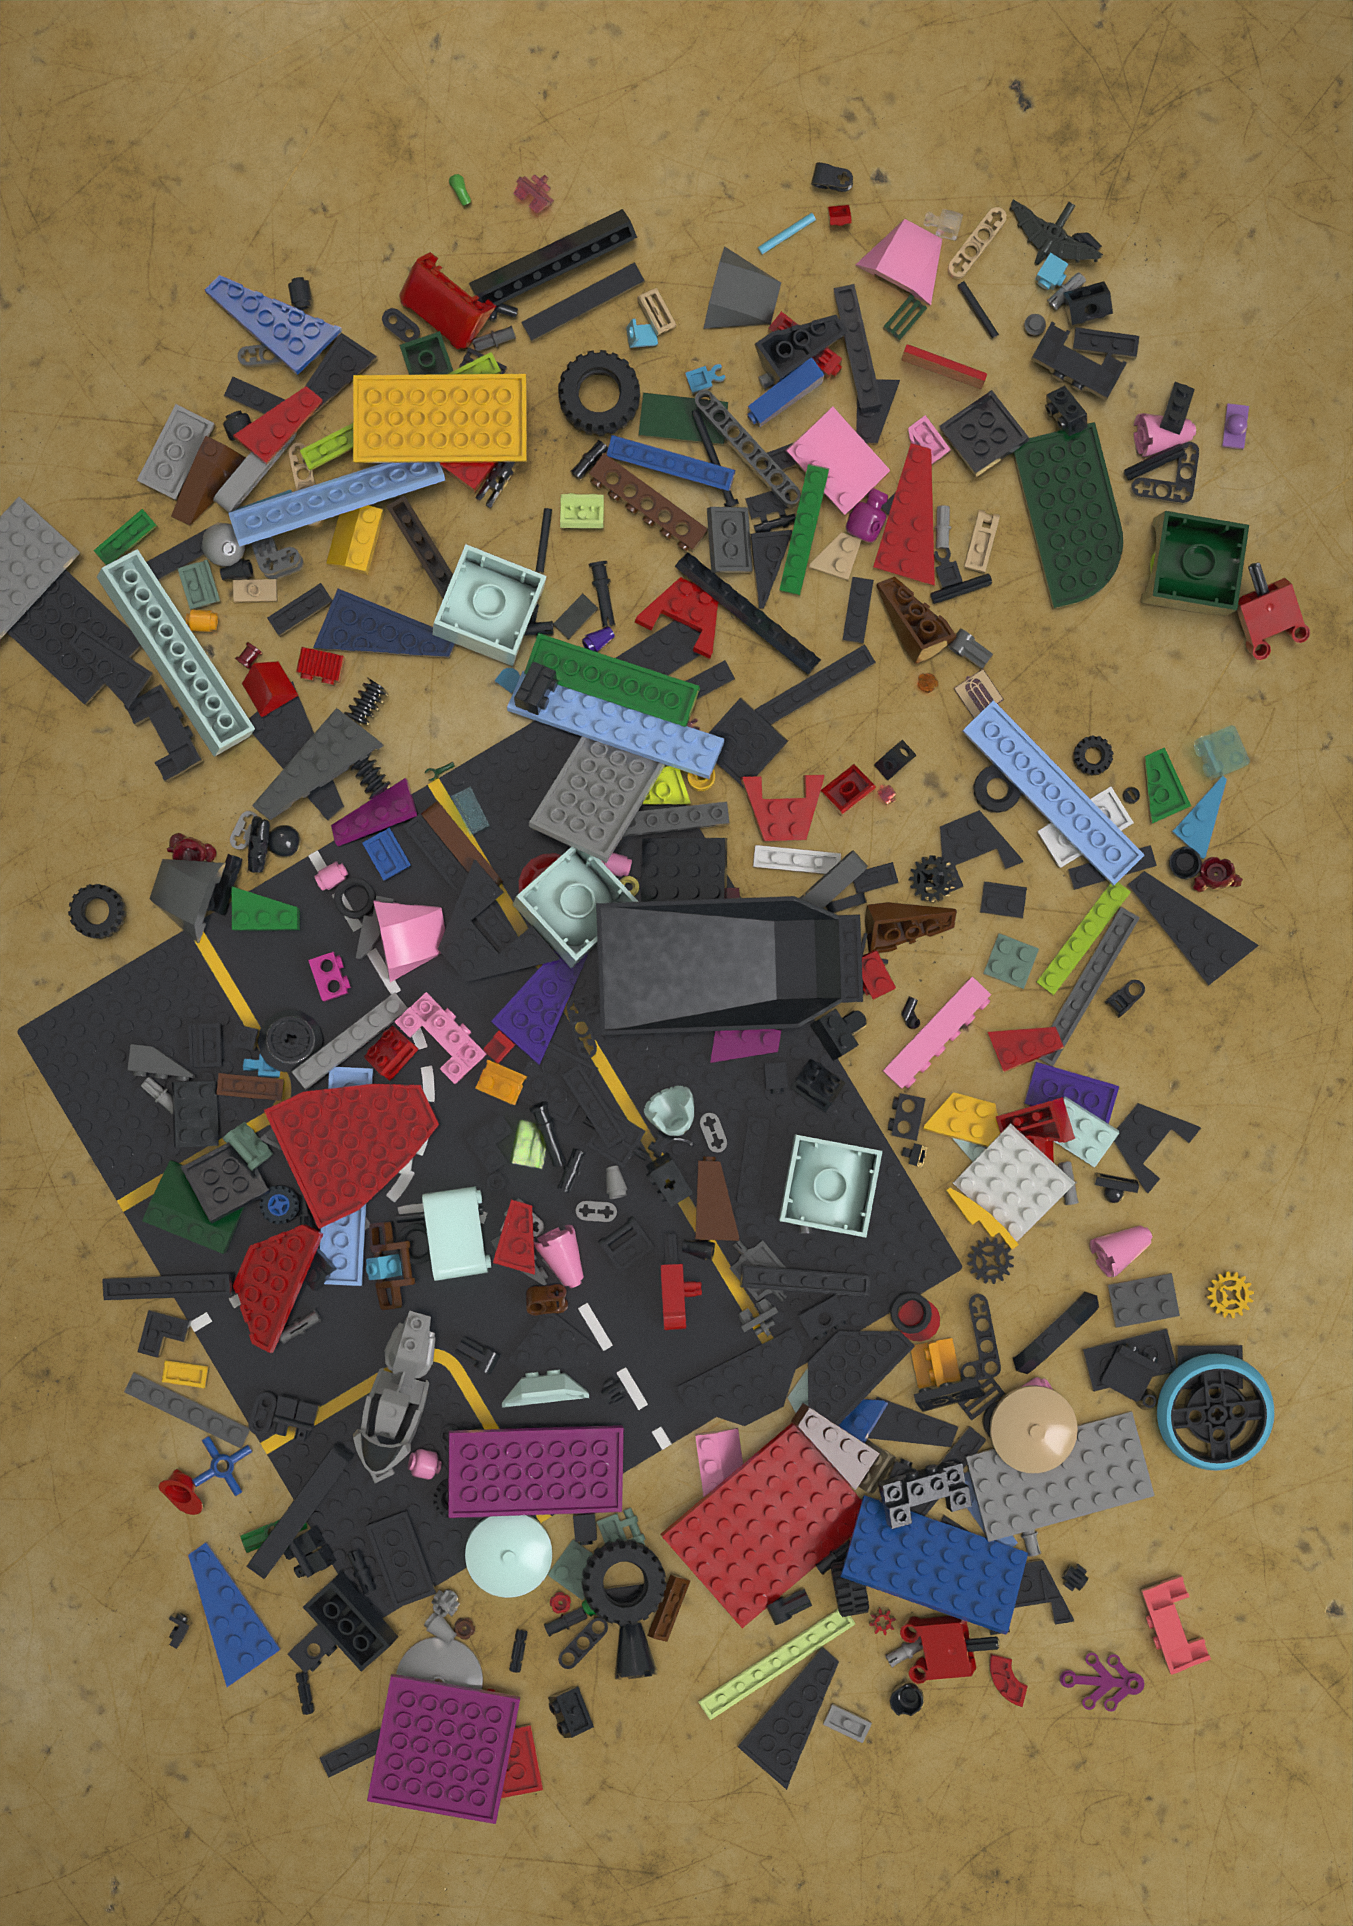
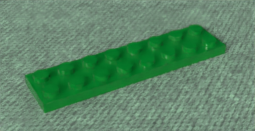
(616, 680)

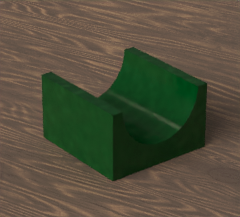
(1197, 564)

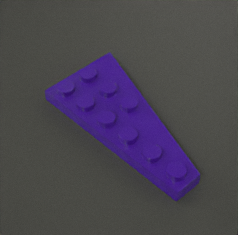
(537, 1007)

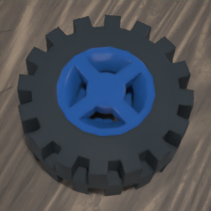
(272, 1208)

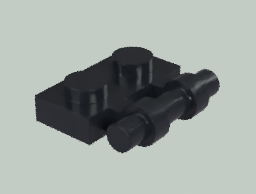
(767, 504)

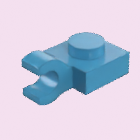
(263, 1068)

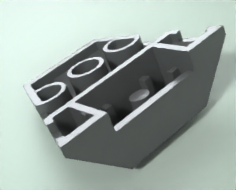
(741, 294)
(185, 891)

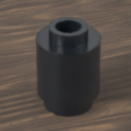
(300, 293)

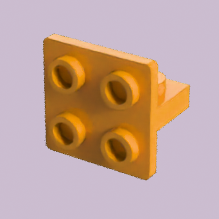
(935, 1363)

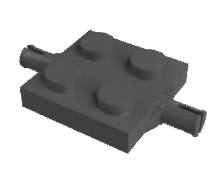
(757, 1256)

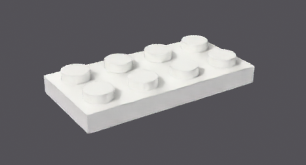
(1058, 844)

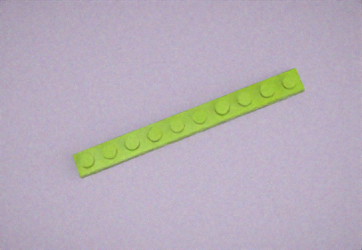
(342, 440)

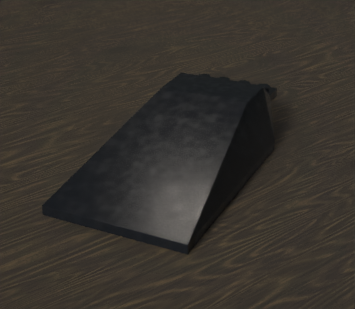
(723, 964)

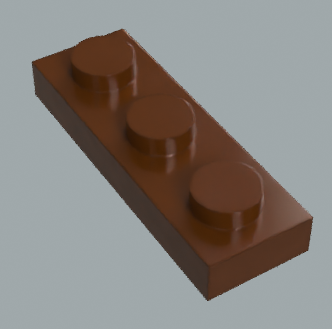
(250, 1086)
(669, 1608)

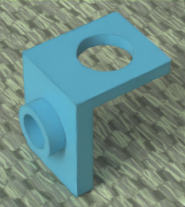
(640, 335)

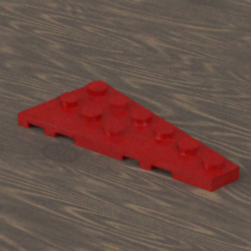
(908, 534)

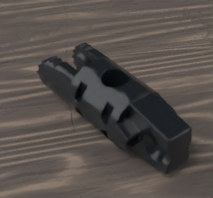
(504, 472)
(258, 844)

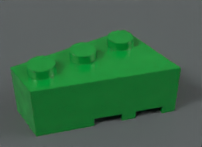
(261, 913)

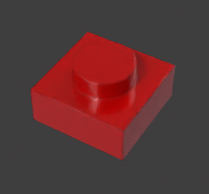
(839, 215)

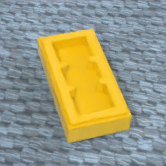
(185, 1374)

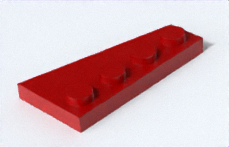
(277, 426)

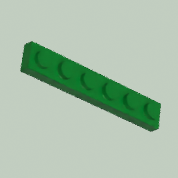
(804, 529)

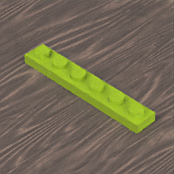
(1083, 937)

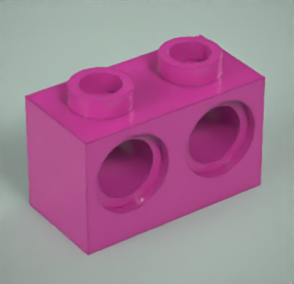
(324, 978)

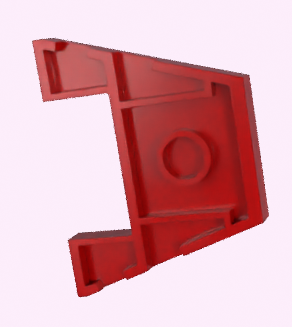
(689, 606)
(784, 817)

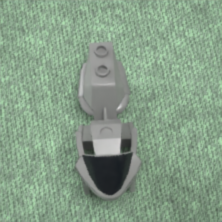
(408, 1357)

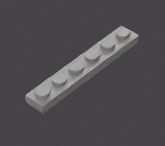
(349, 1041)

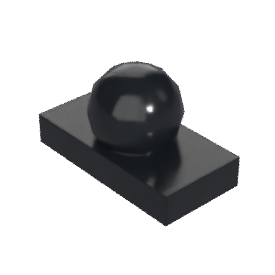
(1115, 1186)

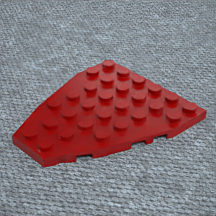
(350, 1142)

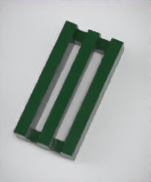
(916, 303)

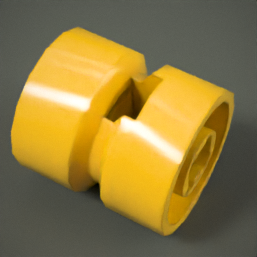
(700, 783)

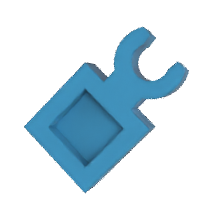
(701, 379)

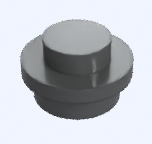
(1035, 324)

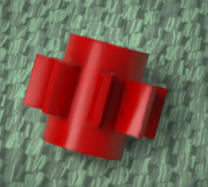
(877, 1618)

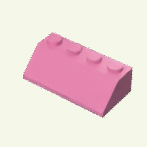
(718, 1456)

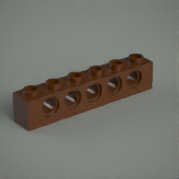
(607, 466)

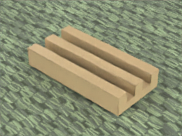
(651, 318)

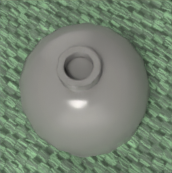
(221, 545)

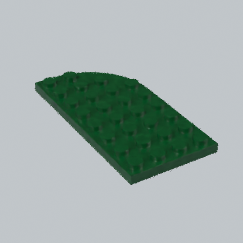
(1071, 512)

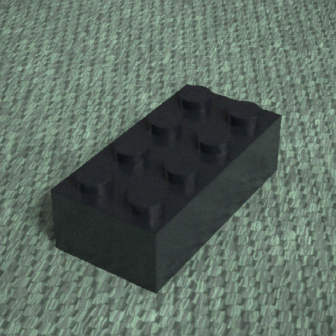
(350, 1622)

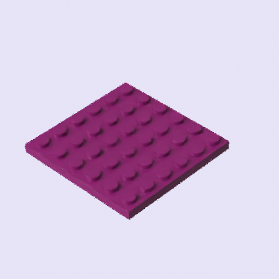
(443, 1748)

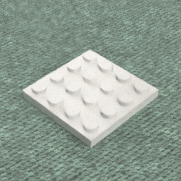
(1014, 1182)

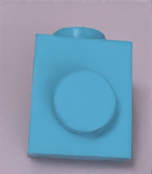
(383, 1267)

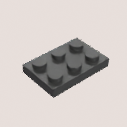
(729, 539)
(1143, 1300)

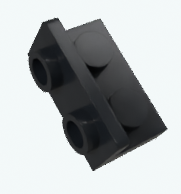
(570, 1713)

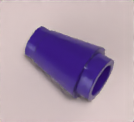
(597, 640)

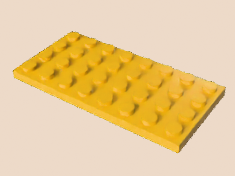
(440, 418)

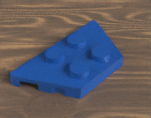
(863, 1418)

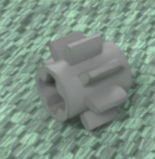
(445, 1603)

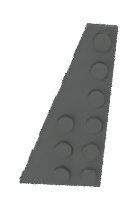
(323, 757)

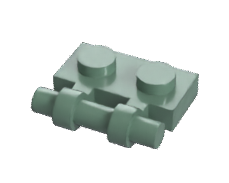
(612, 1528)

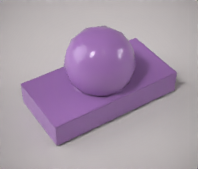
(1235, 426)

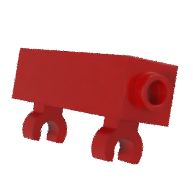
(827, 360)

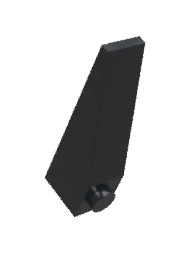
(789, 348)

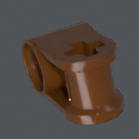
(544, 1299)

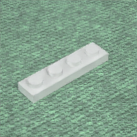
(794, 859)

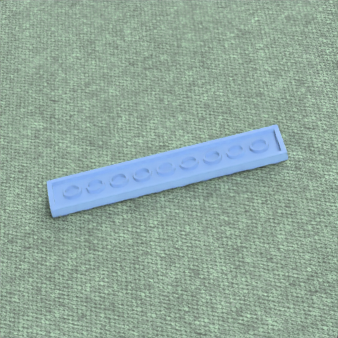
(331, 499)
(627, 730)
(1053, 793)
(345, 1238)

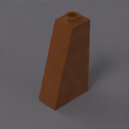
(713, 1208)

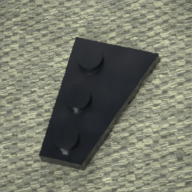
(871, 422)

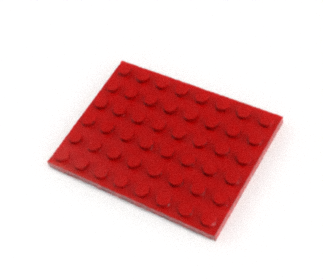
(766, 1525)

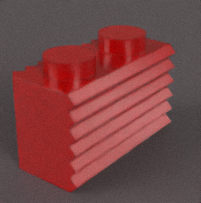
(320, 665)

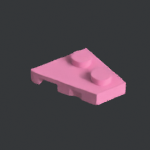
(926, 435)

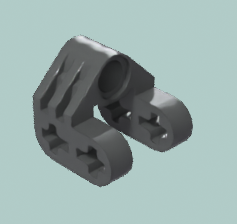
(268, 554)

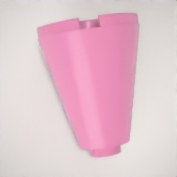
(1153, 439)
(1120, 1248)
(562, 1254)

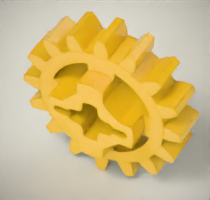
(1223, 1302)

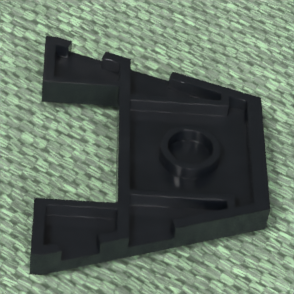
(970, 838)
(1142, 1133)
(1039, 1588)

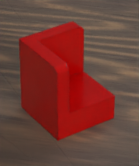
(499, 1047)

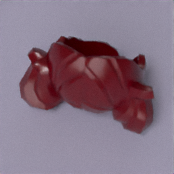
(190, 849)
(1225, 878)

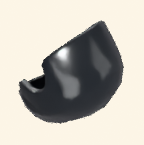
(284, 841)
(1185, 862)
(906, 1699)

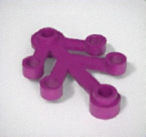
(1105, 1682)

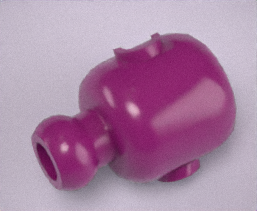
(867, 518)

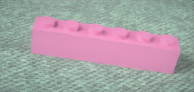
(936, 1033)

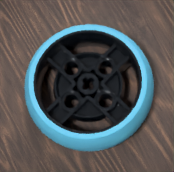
(1176, 1416)

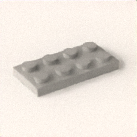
(175, 452)

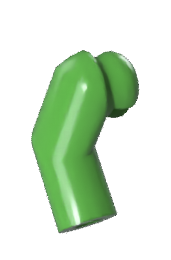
(458, 185)

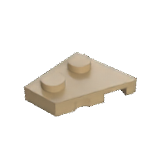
(838, 556)

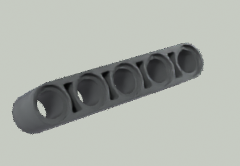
(835, 880)

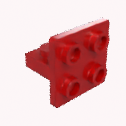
(390, 1053)

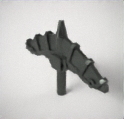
(1051, 236)

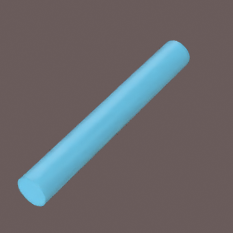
(786, 233)

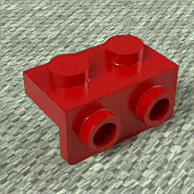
(875, 975)

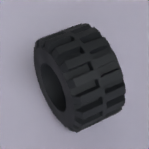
(79, 905)
(850, 1596)

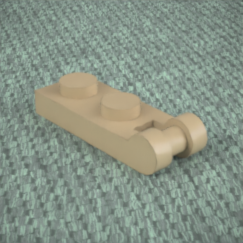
(981, 542)

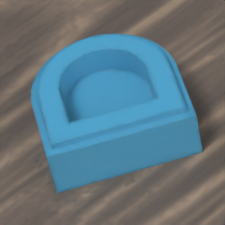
(508, 679)

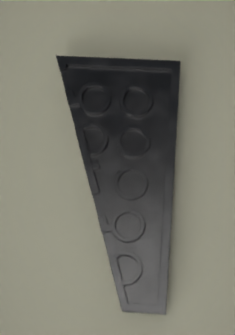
(283, 735)
(784, 1728)

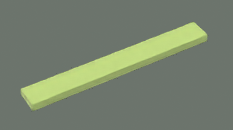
(775, 1663)

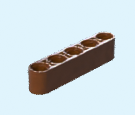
(456, 839)

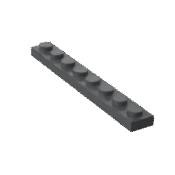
(1092, 978)

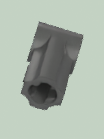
(967, 647)

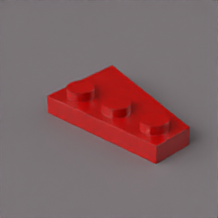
(1024, 1045)
(517, 1239)

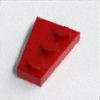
(523, 1767)

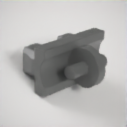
(749, 1321)

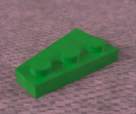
(1163, 786)

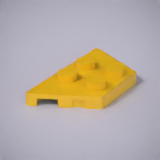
(965, 1120)

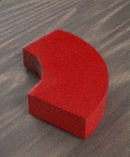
(1005, 1681)

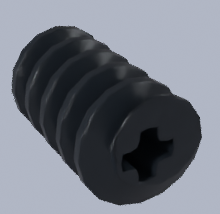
(366, 702)
(370, 776)

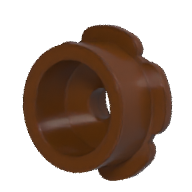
(470, 1628)

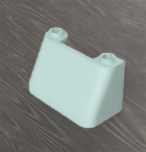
(455, 1233)

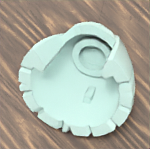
(671, 1110)

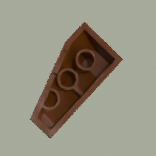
(207, 475)
(917, 626)
(899, 923)

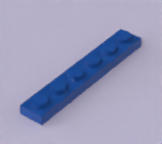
(671, 463)

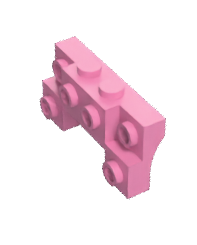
(447, 1032)

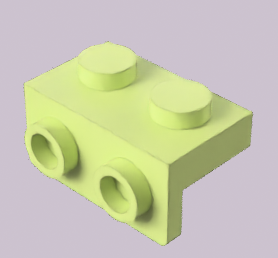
(582, 511)

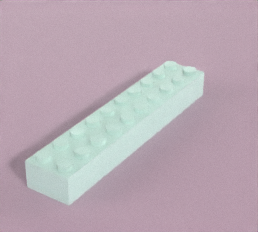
(175, 652)

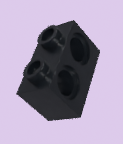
(913, 1117)

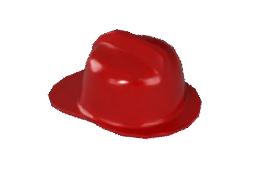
(181, 1492)

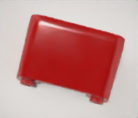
(444, 302)

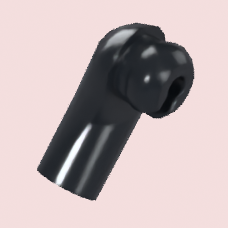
(1088, 239)
(505, 310)
(908, 1014)

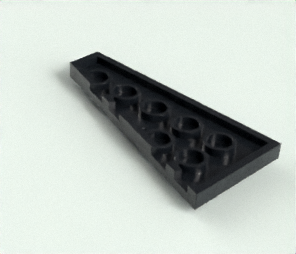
(1200, 937)

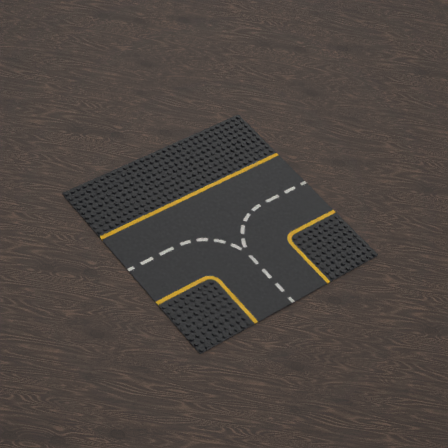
(254, 974)

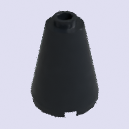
(633, 1654)

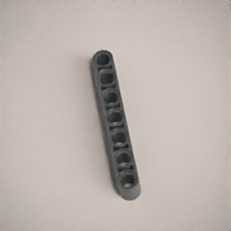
(743, 439)

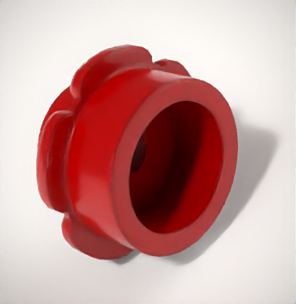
(559, 1596)

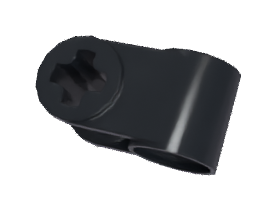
(829, 177)
(1124, 997)

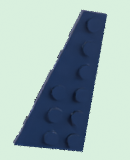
(371, 628)

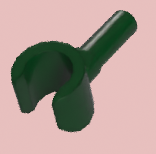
(440, 770)

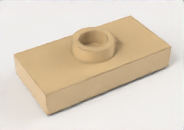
(255, 590)

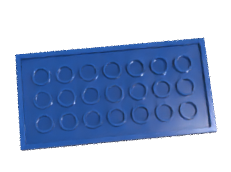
(936, 1566)

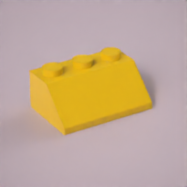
(355, 539)

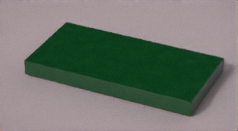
(672, 418)

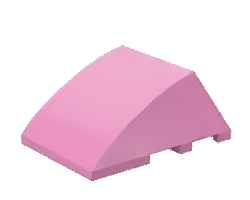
(906, 259)
(408, 935)

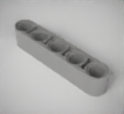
(245, 479)

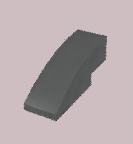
(370, 931)

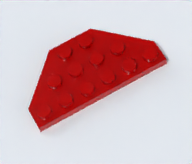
(271, 1282)

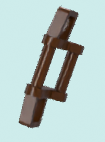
(377, 1250)

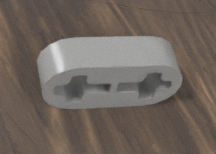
(239, 828)
(708, 1134)
(596, 1216)

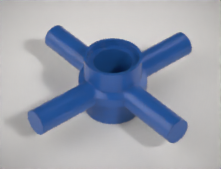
(213, 1471)

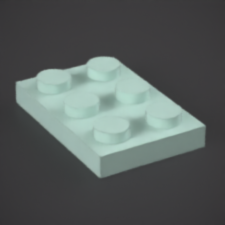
(1090, 1132)

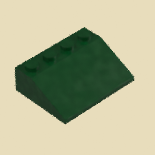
(178, 1211)

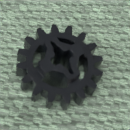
(941, 878)
(983, 1269)

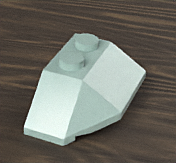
(544, 1389)

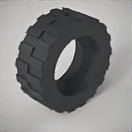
(988, 802)

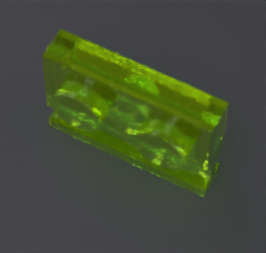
(528, 1146)

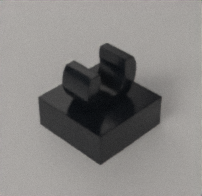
(916, 1155)

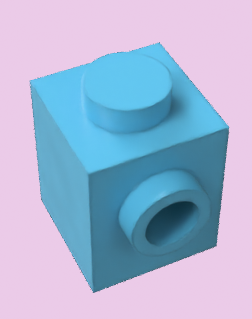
(1051, 272)

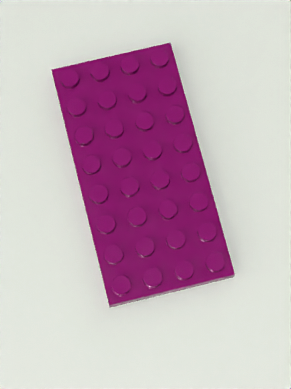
(535, 1471)

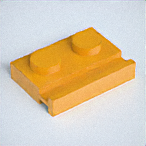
(501, 1082)

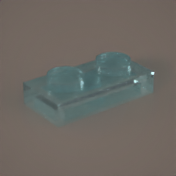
(470, 811)

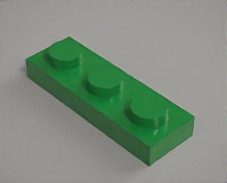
(125, 537)

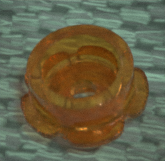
(927, 682)

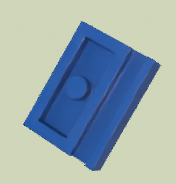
(386, 854)

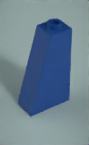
(785, 393)

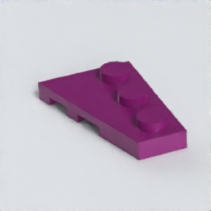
(744, 1043)

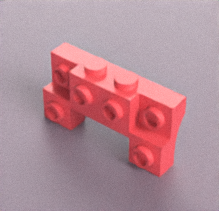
(1168, 1628)

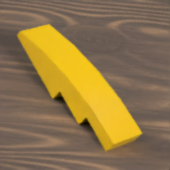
(975, 1213)

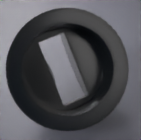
(1127, 798)

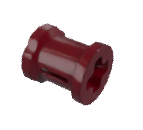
(248, 655)

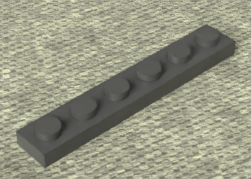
(187, 1410)

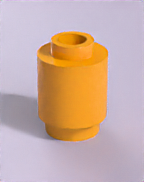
(202, 620)

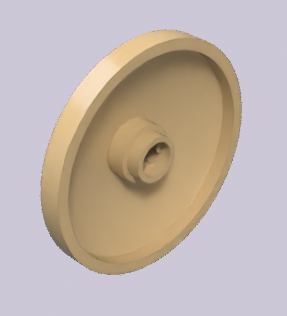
(1033, 1429)

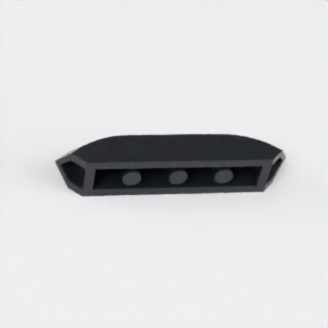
(1056, 1333)

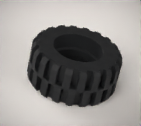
(599, 364)
(644, 1603)

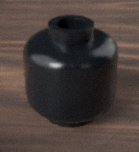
(235, 422)

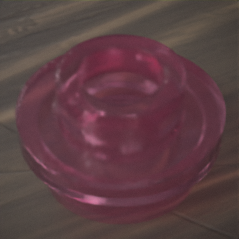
(887, 793)

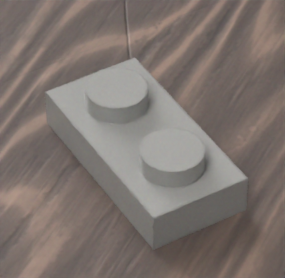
(847, 1723)

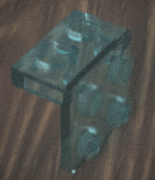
(1221, 752)

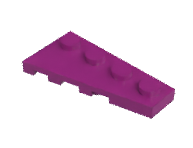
(379, 813)

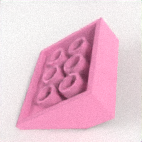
(851, 461)

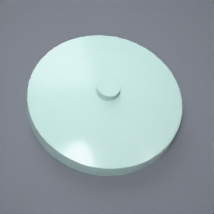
(508, 1555)

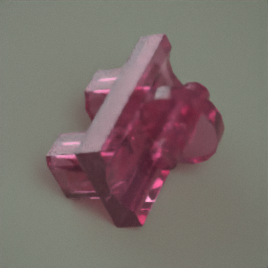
(526, 186)

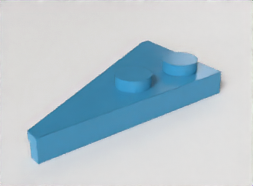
(1198, 824)

